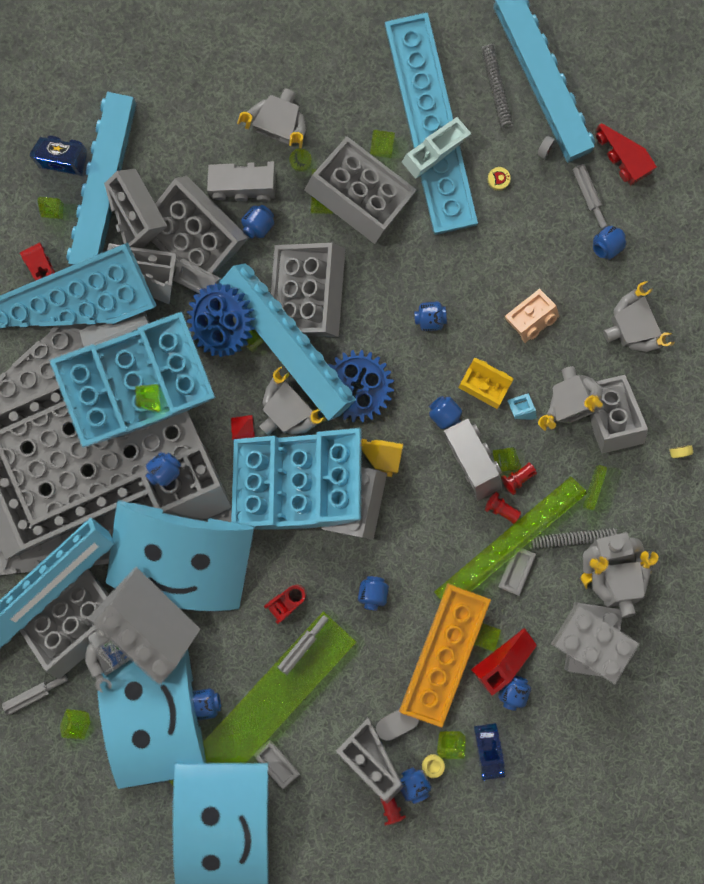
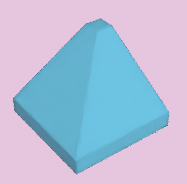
(522, 410)

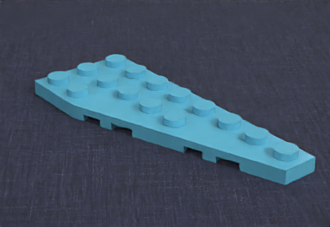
(88, 292)

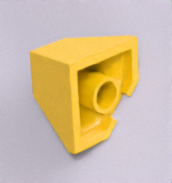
(383, 455)

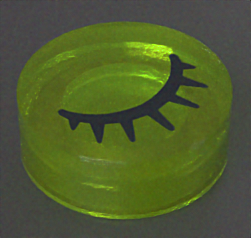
(300, 159)

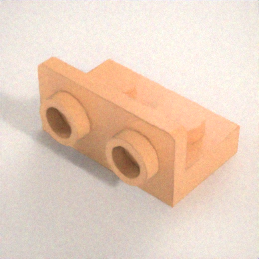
(533, 315)

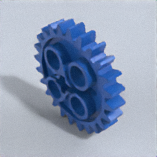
(220, 320)
(377, 393)

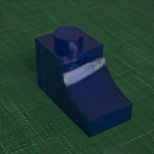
(489, 752)

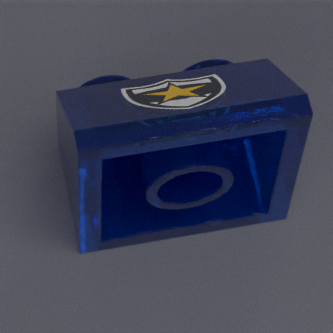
(59, 155)

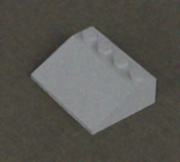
(360, 189)
(196, 227)
(310, 285)
(145, 625)
(62, 629)

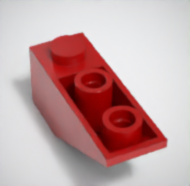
(635, 158)
(505, 662)

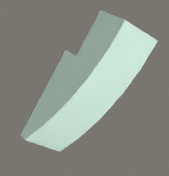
(435, 147)

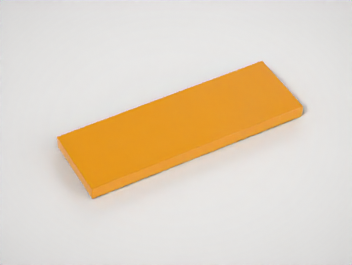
(444, 655)

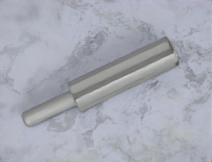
(589, 193)
(301, 647)
(31, 696)

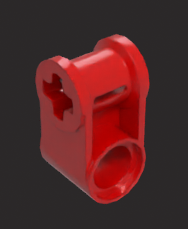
(37, 261)
(285, 603)

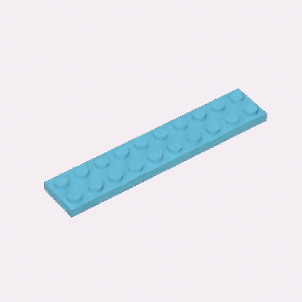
(426, 112)

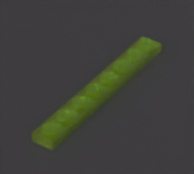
(516, 537)

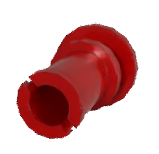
(516, 479)
(502, 508)
(392, 812)

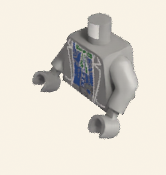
(103, 657)

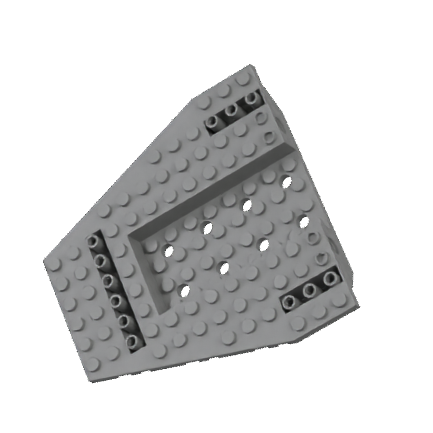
(37, 413)

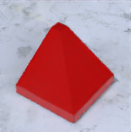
(242, 427)

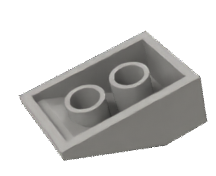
(620, 421)

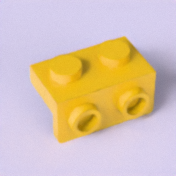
(486, 383)

